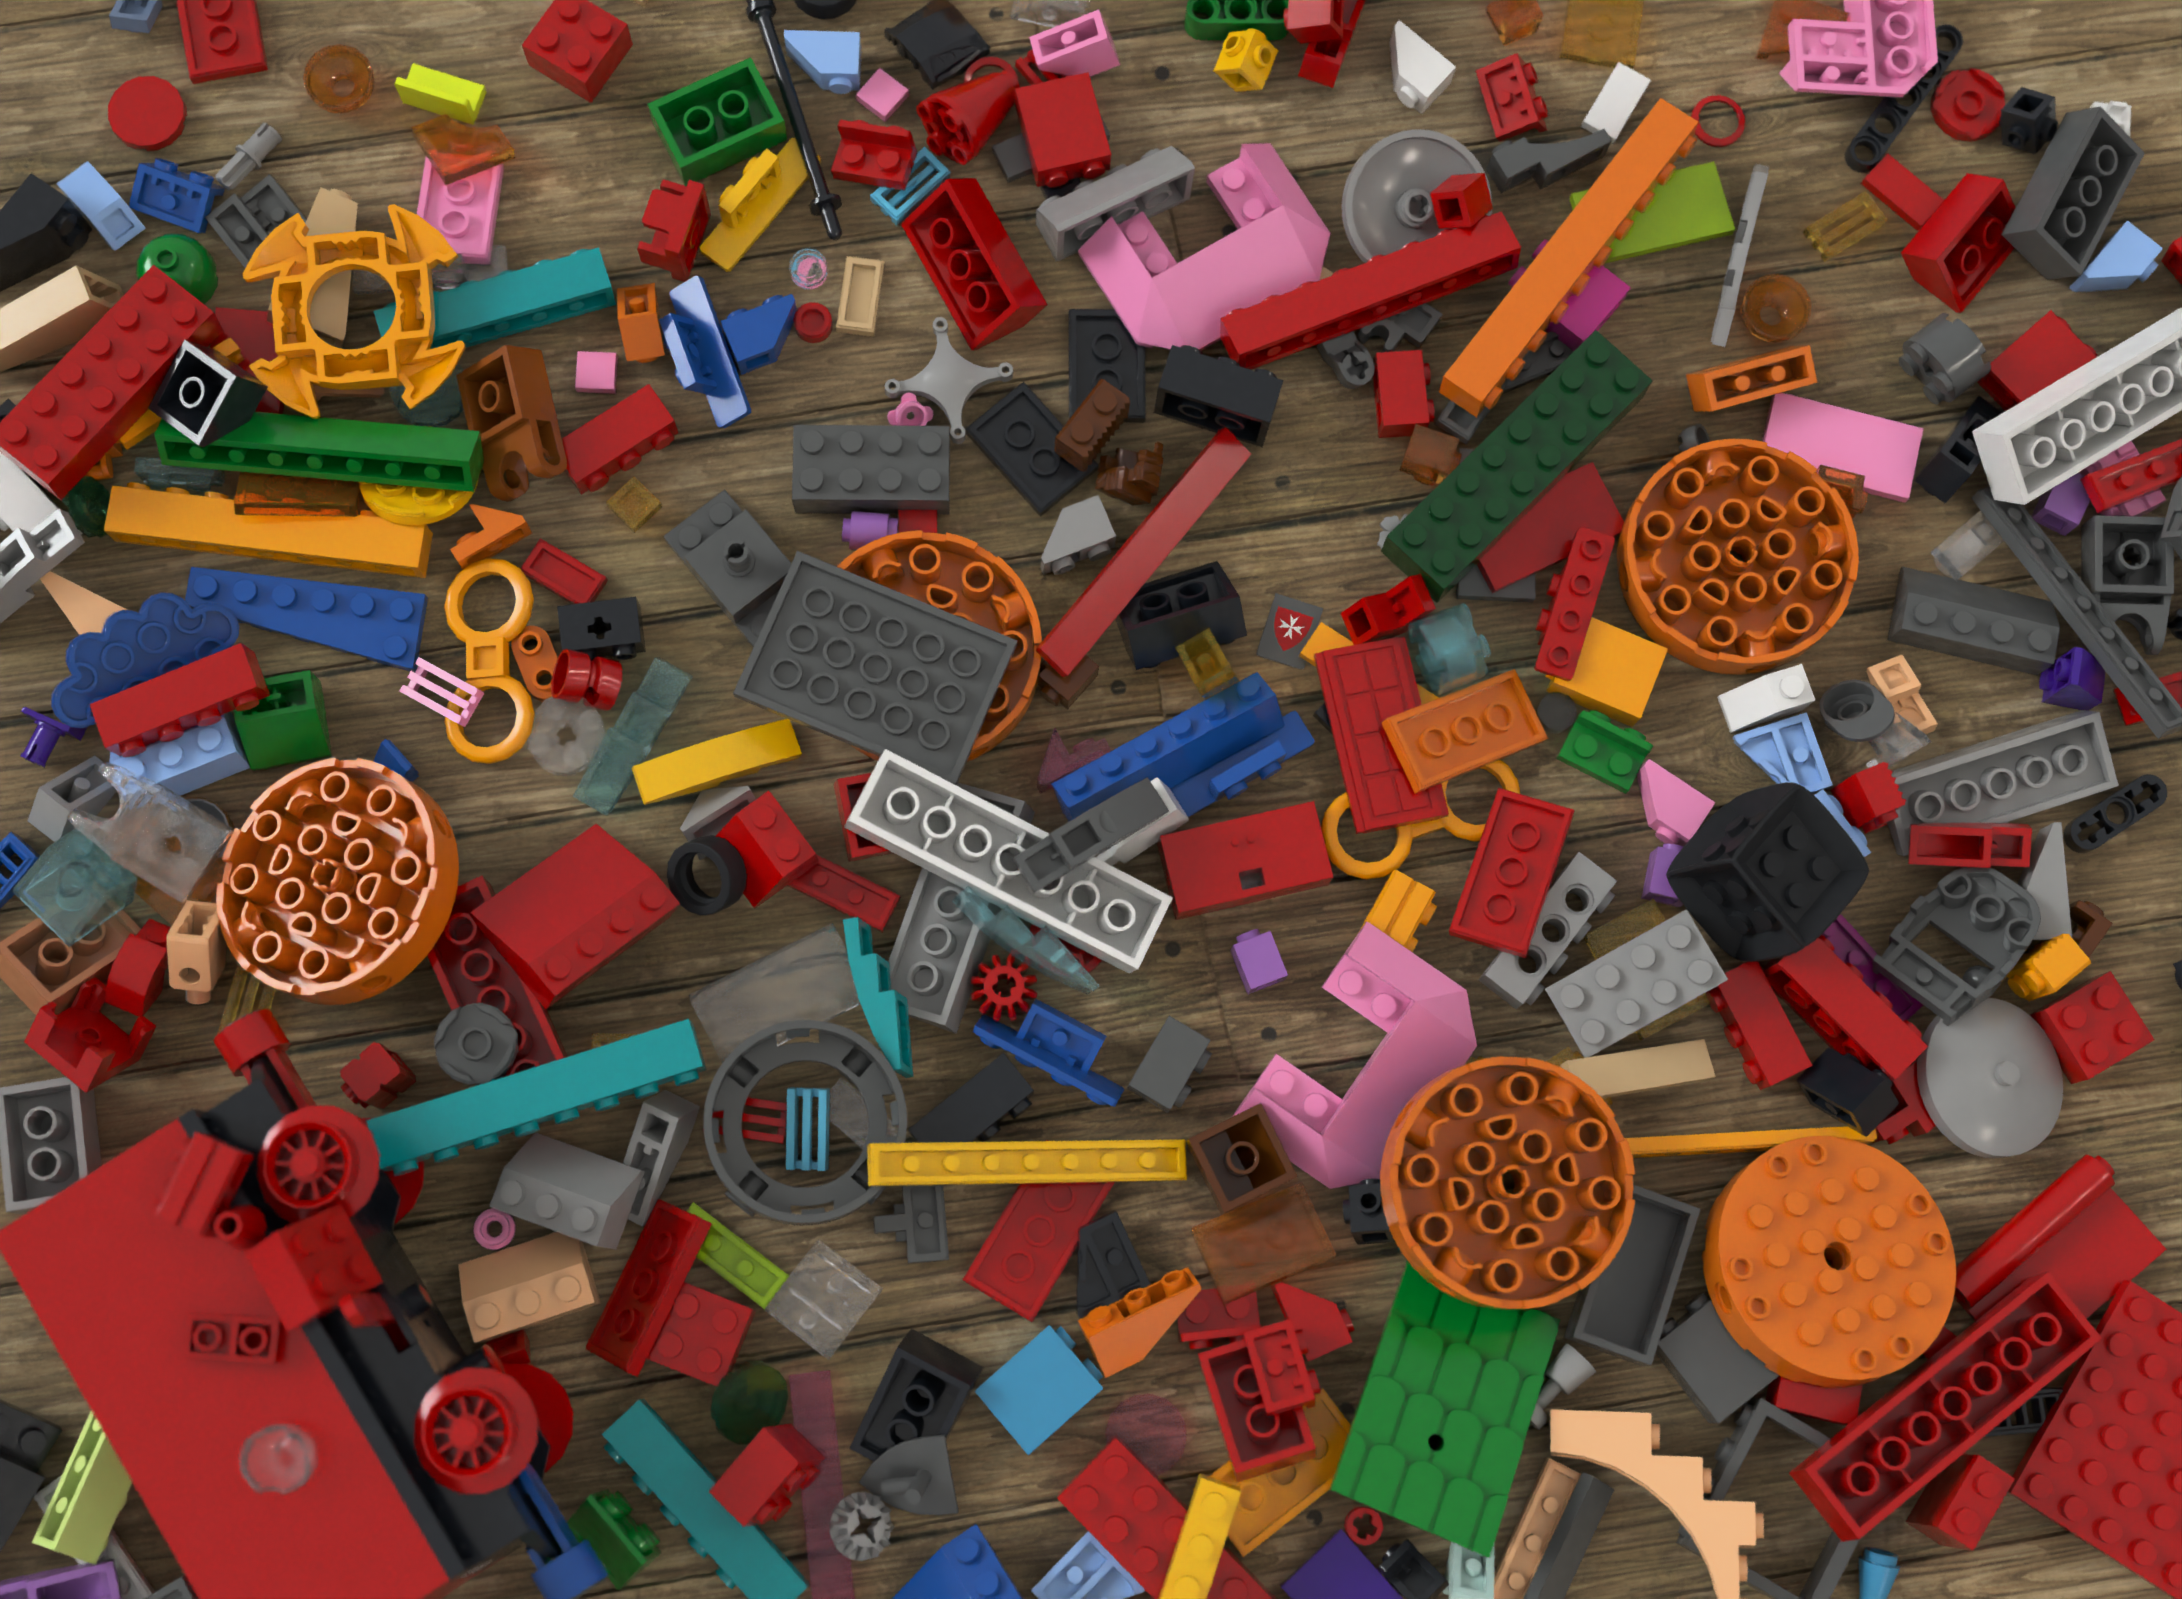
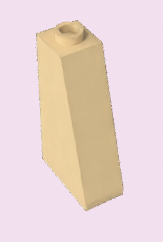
(330, 214)
(54, 315)

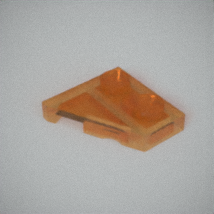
(1775, 35)

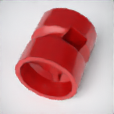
(580, 678)

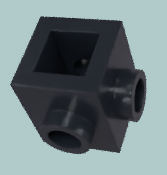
(2028, 120)
(1366, 1213)

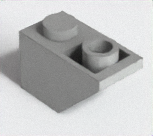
(1078, 534)

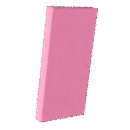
(1846, 441)

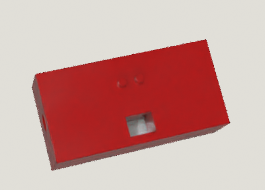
(1244, 860)

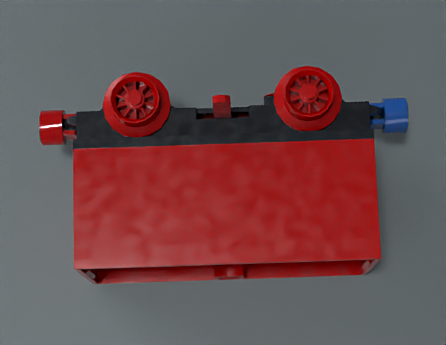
(419, 1450)

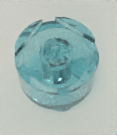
(1449, 649)

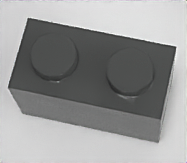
(1169, 1064)

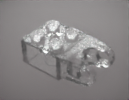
(139, 832)

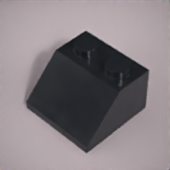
(206, 394)

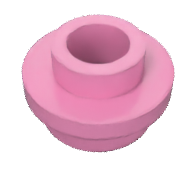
(482, 1225)

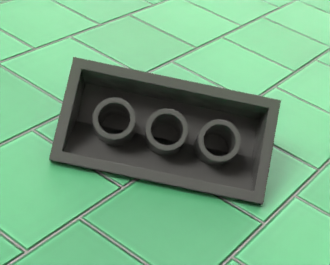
(1974, 622)

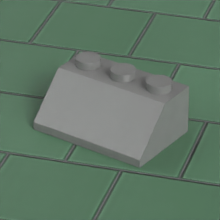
(568, 1190)

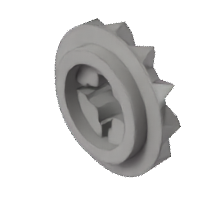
(845, 1520)

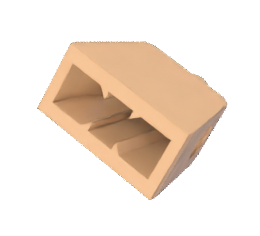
(196, 951)

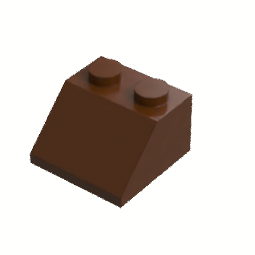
(1241, 1158)

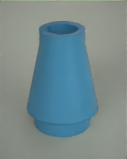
(1877, 1573)

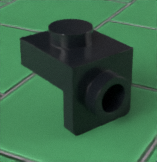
(1411, 1572)

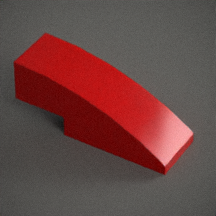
(1325, 58)
(1970, 844)

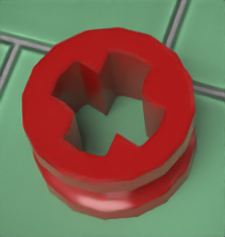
(1374, 1520)

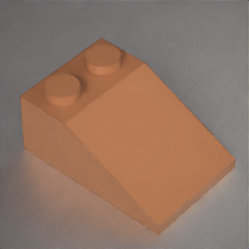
(47, 970)

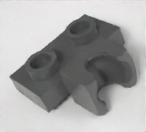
(1411, 324)

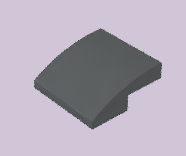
(250, 219)

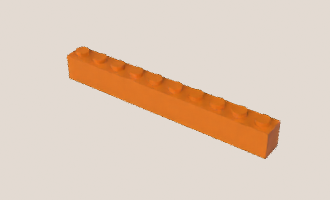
(1568, 258)

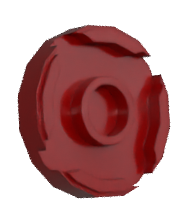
(1968, 104)
(147, 113)

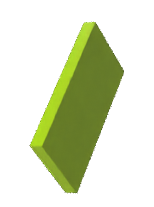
(1681, 213)

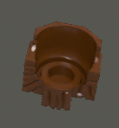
(1131, 475)

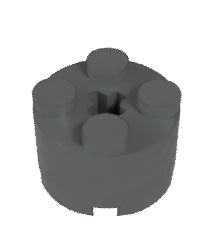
(1944, 358)

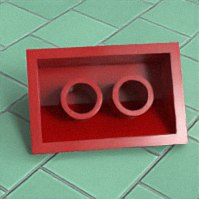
(1962, 241)

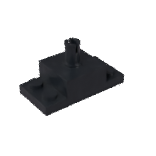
(23, 1448)

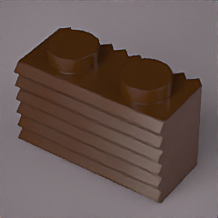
(1092, 425)

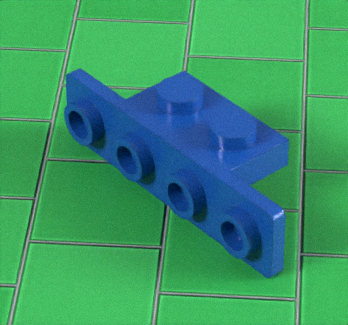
(702, 352)
(1233, 773)
(1056, 1046)

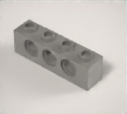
(1593, 888)

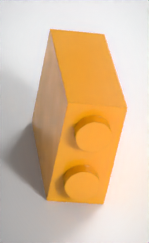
(1613, 673)

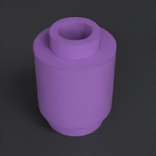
(867, 527)

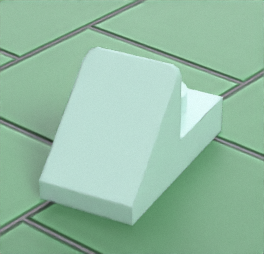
(1469, 1574)

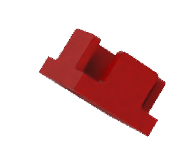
(680, 222)

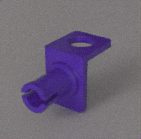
(46, 736)

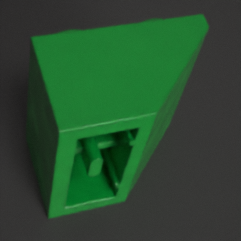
(287, 724)

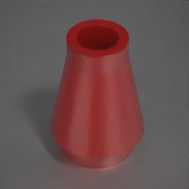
(250, 1227)

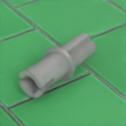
(248, 156)

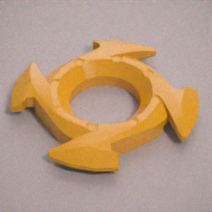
(399, 356)

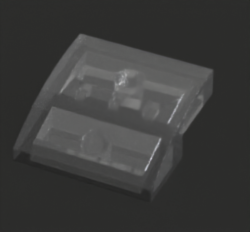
(823, 1299)

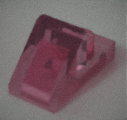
(1059, 763)

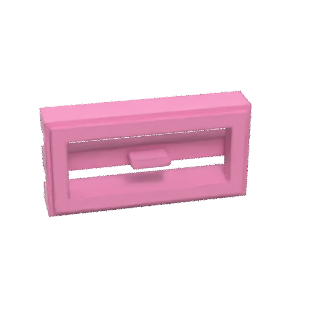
(418, 679)

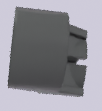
(1348, 360)

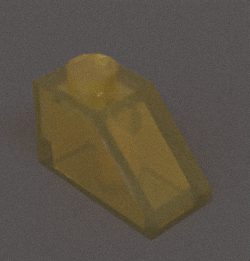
(1207, 664)

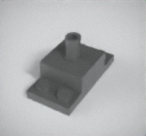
(732, 561)

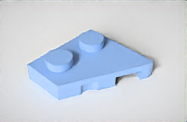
(1787, 752)

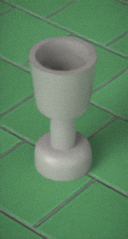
(1564, 1374)

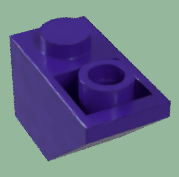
(2073, 681)

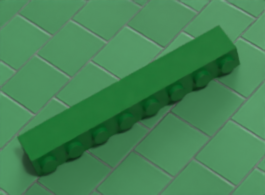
(335, 451)

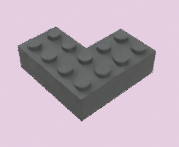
(1632, 1296)

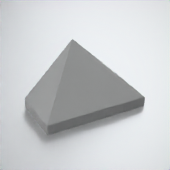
(714, 810)

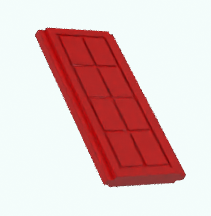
(1360, 691)

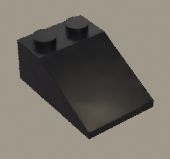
(37, 231)
(916, 1396)

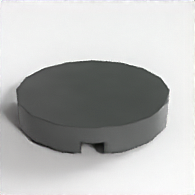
(476, 1044)

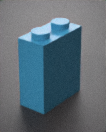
(1040, 1388)

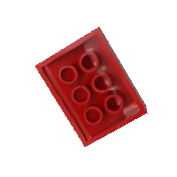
(574, 913)

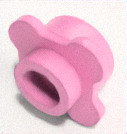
(908, 404)

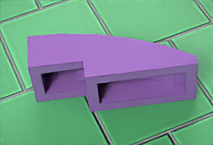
(68, 1582)

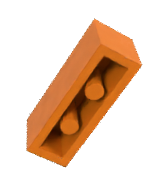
(1751, 378)

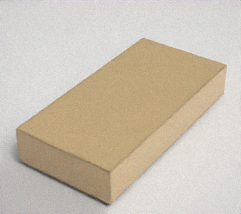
(860, 296)

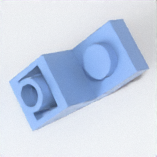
(101, 205)

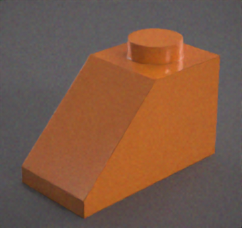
(640, 323)

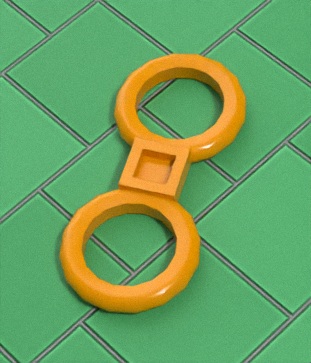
(489, 658)
(1406, 833)

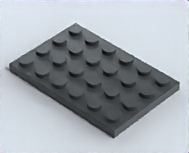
(875, 667)

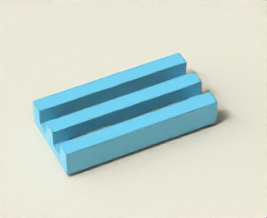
(920, 196)
(807, 1163)

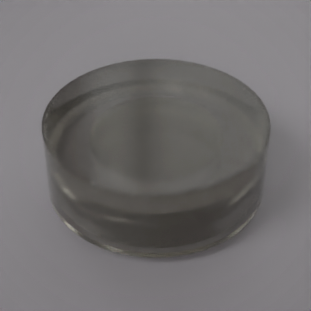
(1556, 712)

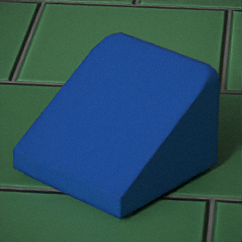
(393, 759)

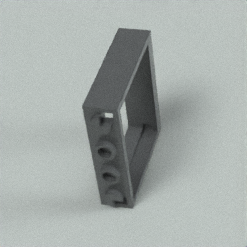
(1730, 1457)

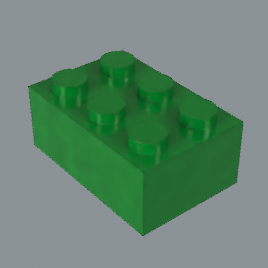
(718, 121)

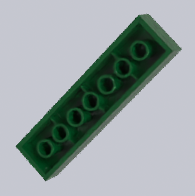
(1516, 465)

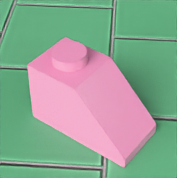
(1076, 47)
(1671, 804)

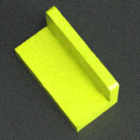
(441, 93)

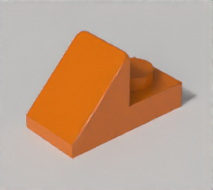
(499, 533)

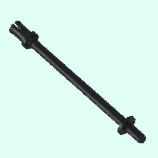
(824, 203)

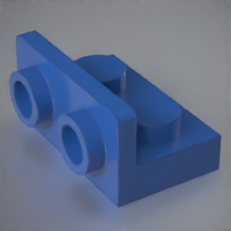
(174, 195)

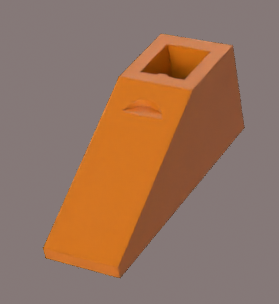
(1133, 1325)

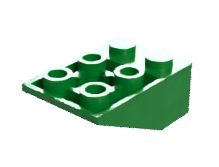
(615, 1536)

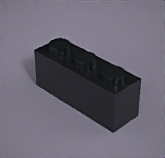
(977, 1106)

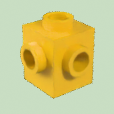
(1245, 60)

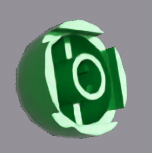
(183, 261)

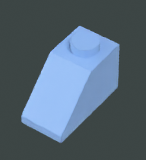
(827, 57)
(2120, 262)

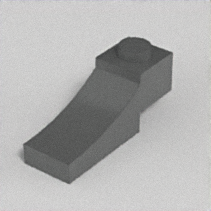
(1545, 163)

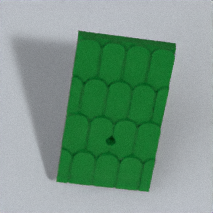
(1454, 1375)

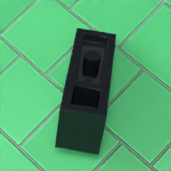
(1957, 454)

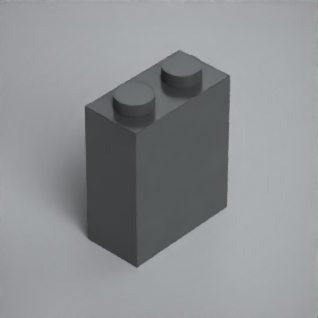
(1710, 1362)

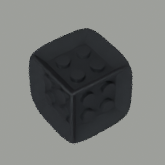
(1768, 872)

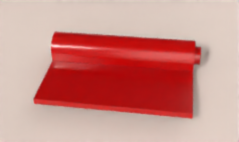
(2071, 1230)

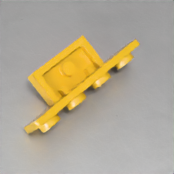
(754, 203)

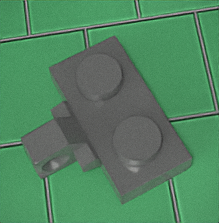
(919, 1223)

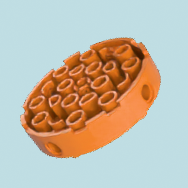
(972, 585)
(1705, 601)
(338, 881)
(1449, 1197)
(1887, 1250)

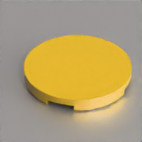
(413, 504)

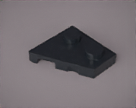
(1106, 1264)

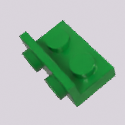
(1604, 750)

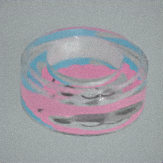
(808, 268)

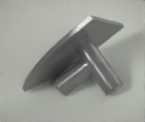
(914, 1477)

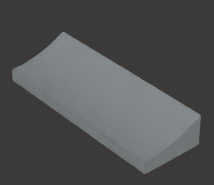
(2006, 776)
(939, 944)

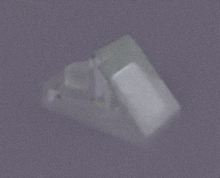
(1897, 743)

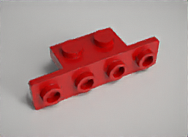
(1572, 604)

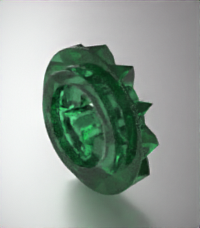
(99, 497)

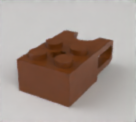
(516, 416)

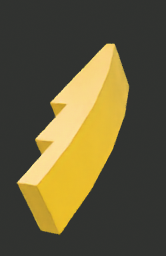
(716, 761)

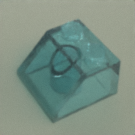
(75, 887)

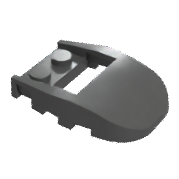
(1982, 915)

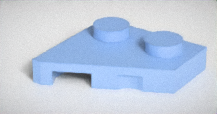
(1087, 1573)

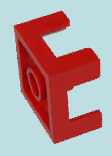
(84, 1041)

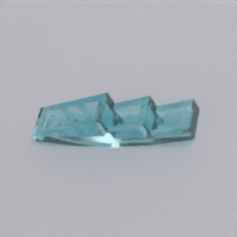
(632, 736)
(1040, 951)

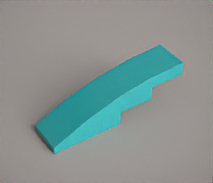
(884, 1008)

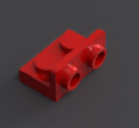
(1512, 97)
(874, 154)
(1210, 1319)
(1280, 1367)

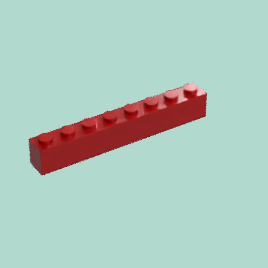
(1370, 292)

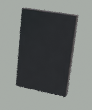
(1105, 350)
(1020, 443)

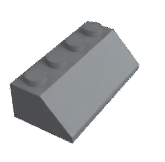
(1148, 185)

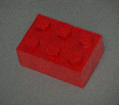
(1252, 1438)

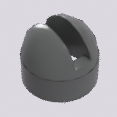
(1692, 437)
(1976, 975)

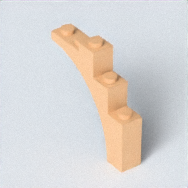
(1625, 1445)

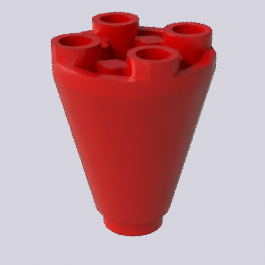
(967, 115)

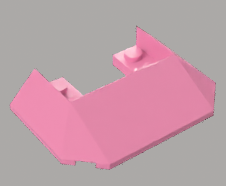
(1873, 53)
(1182, 303)
(1426, 1036)

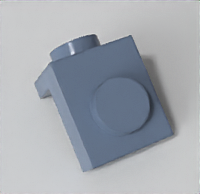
(135, 15)

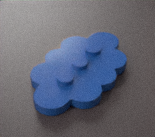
(137, 649)

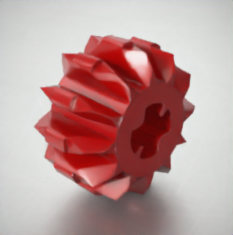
(1016, 993)

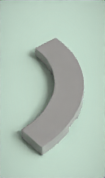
(1738, 255)

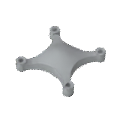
(949, 380)

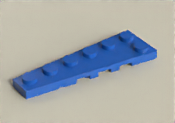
(346, 618)

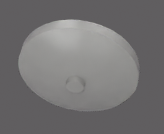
(1390, 189)
(1991, 1080)

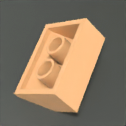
(526, 1286)

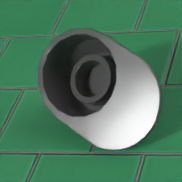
(1856, 710)

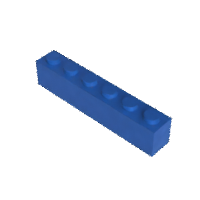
(1177, 746)

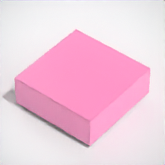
(882, 95)
(596, 372)

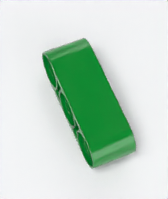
(1222, 21)

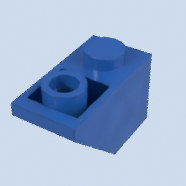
(759, 333)

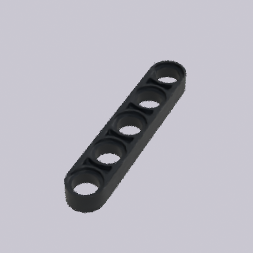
(1897, 113)

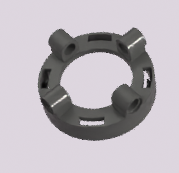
(740, 1073)

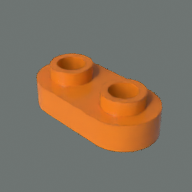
(535, 662)

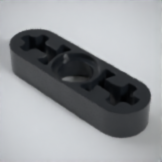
(2132, 813)

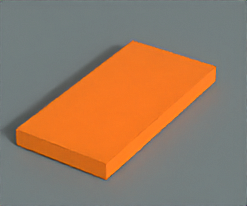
(1464, 730)

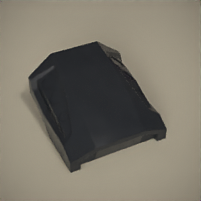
(938, 42)

